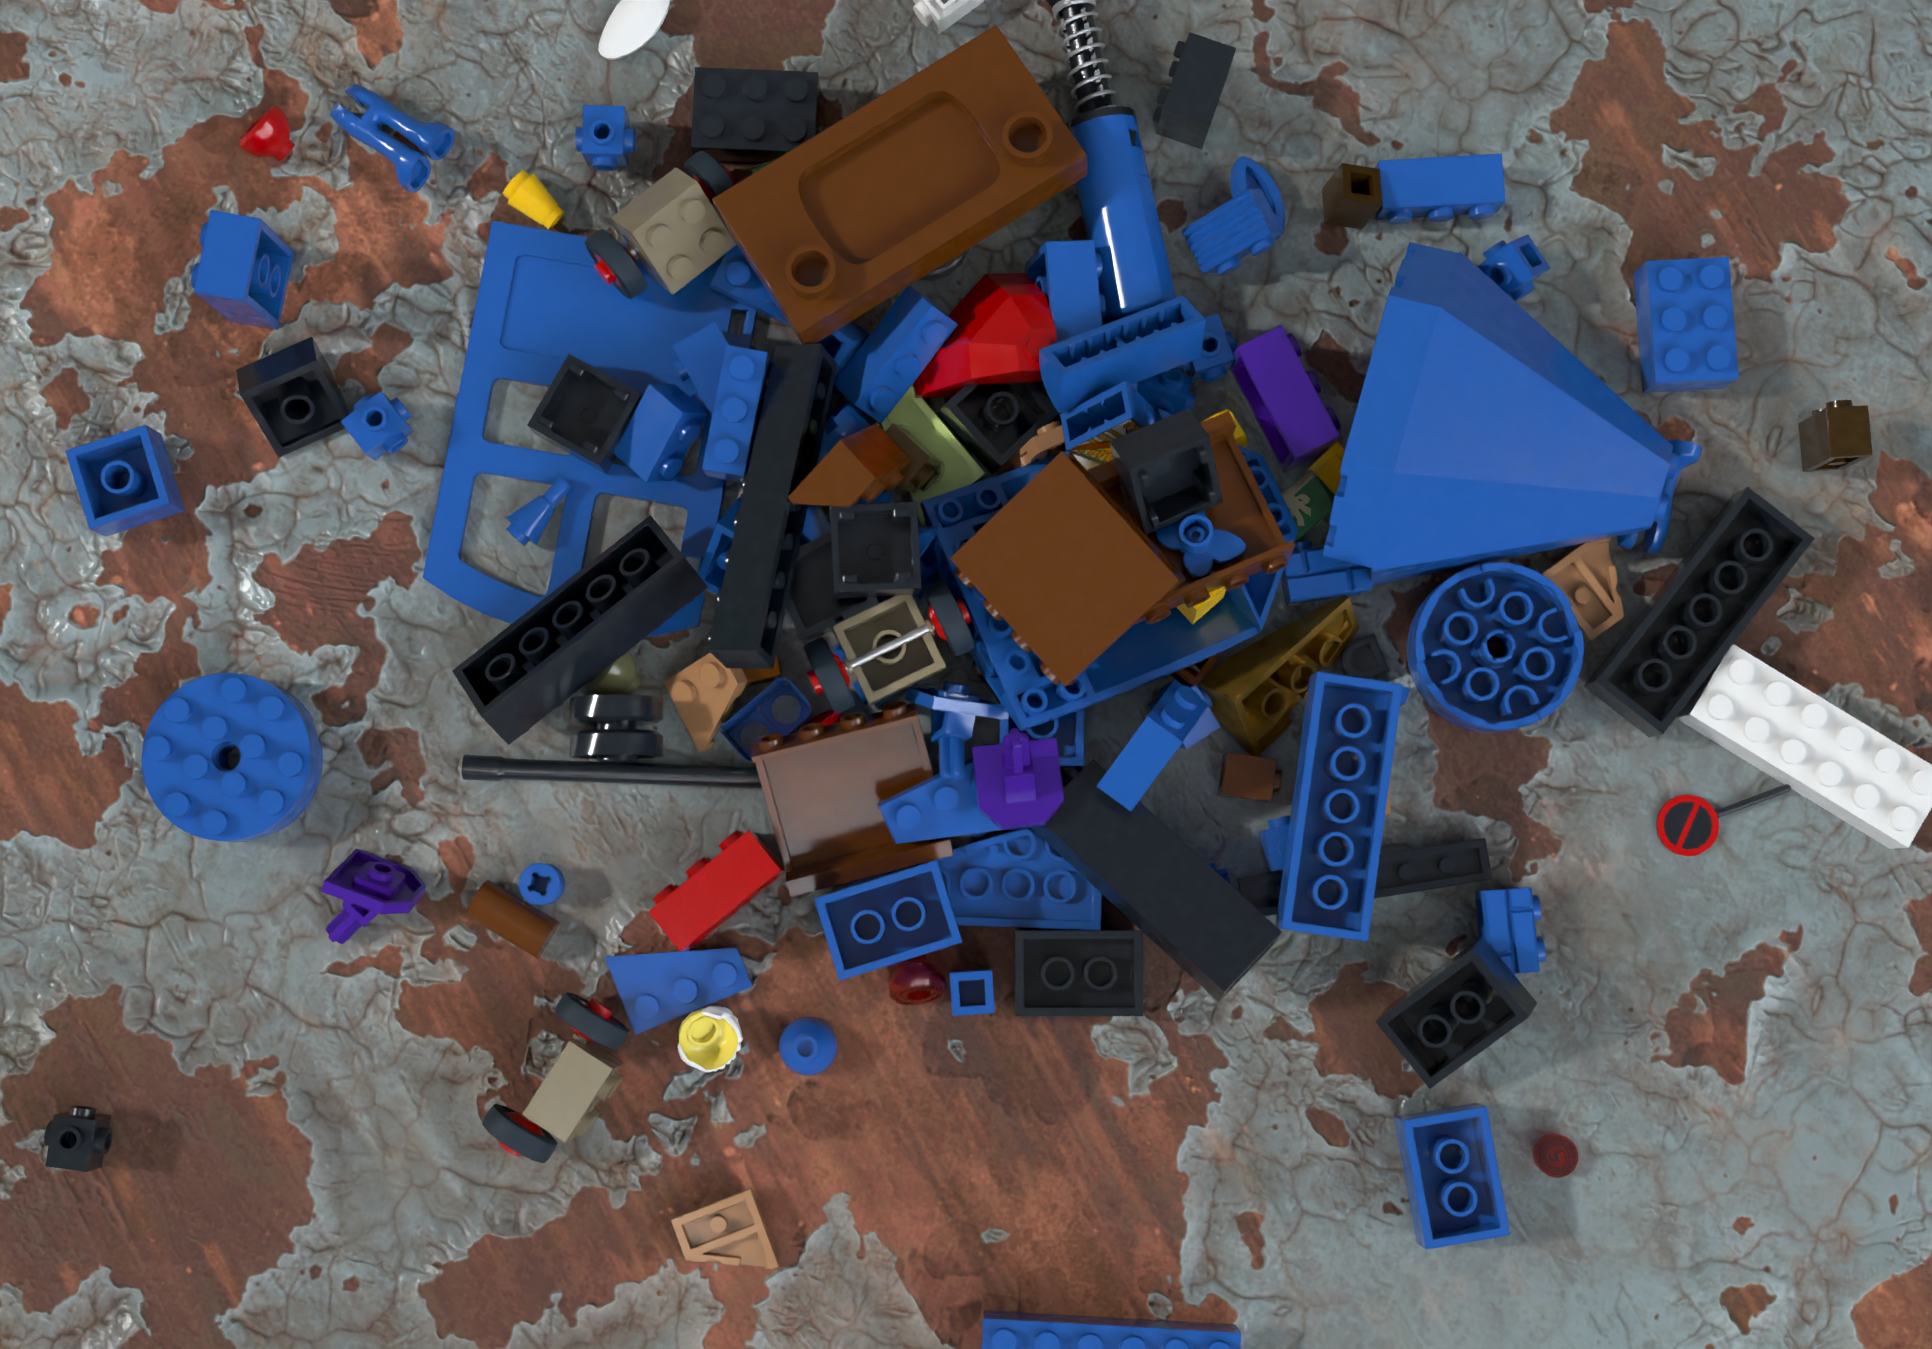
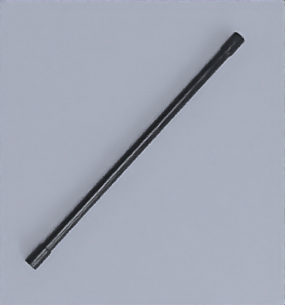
(500, 768)

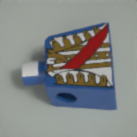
(1103, 419)

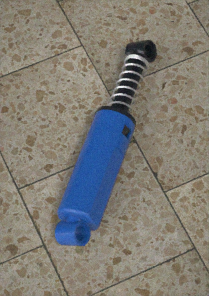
(1117, 191)

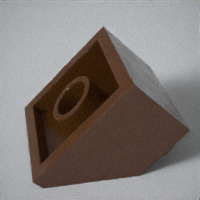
(854, 471)

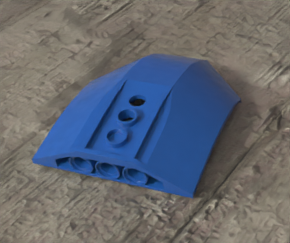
(1137, 656)

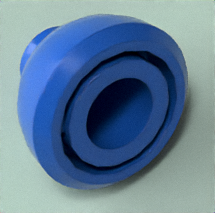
(808, 1046)

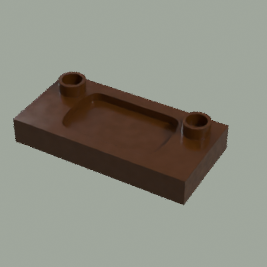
(901, 186)

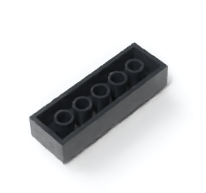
(1699, 612)
(579, 630)

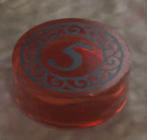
(1555, 1155)

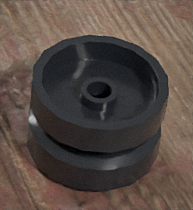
(616, 730)

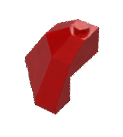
(996, 337)

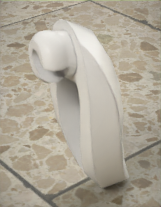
(631, 27)

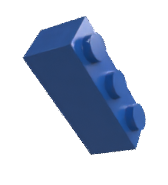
(1441, 188)
(895, 354)
(736, 413)

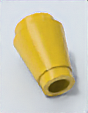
(531, 198)

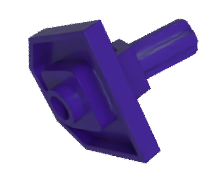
(1018, 781)
(368, 888)

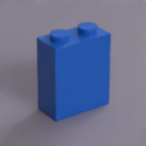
(1153, 745)

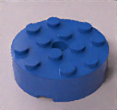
(1452, 657)
(189, 764)

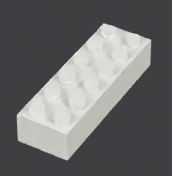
(1813, 748)

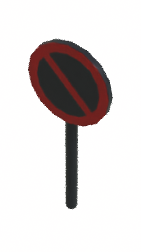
(1691, 825)

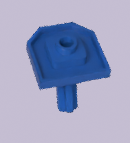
(953, 721)

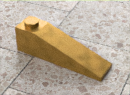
(1268, 678)

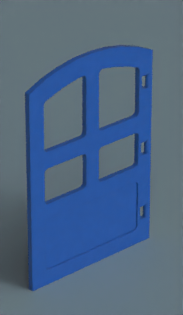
(530, 312)

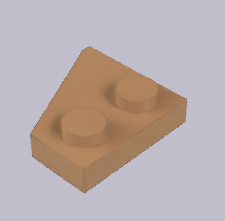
(1047, 443)
(1590, 586)
(705, 697)
(727, 1233)

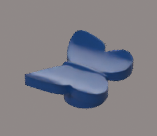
(1201, 544)

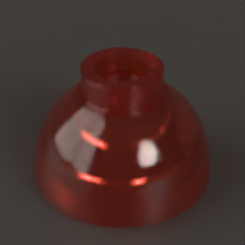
(917, 982)

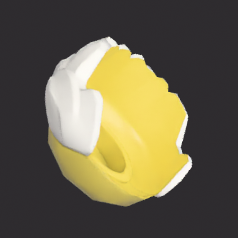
(709, 1038)

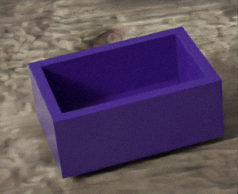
(1284, 398)

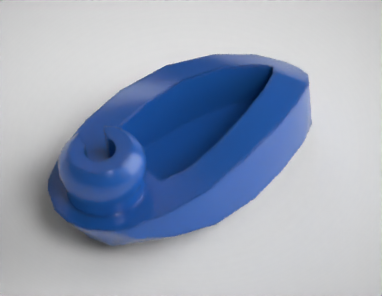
(1249, 174)

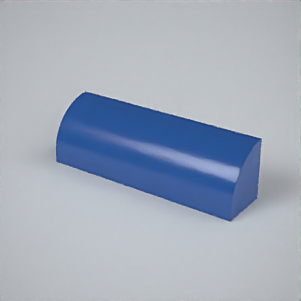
(1122, 352)

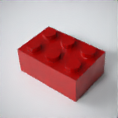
(715, 889)

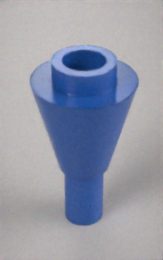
(531, 519)

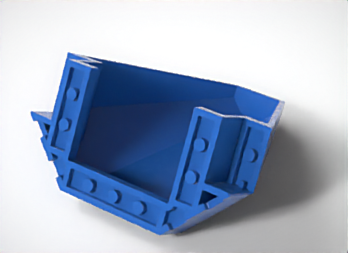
(1483, 436)

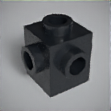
(77, 1139)

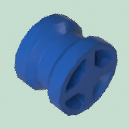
(552, 887)

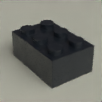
(753, 113)
(1078, 972)
(1456, 1012)

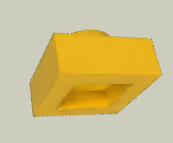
(1329, 466)

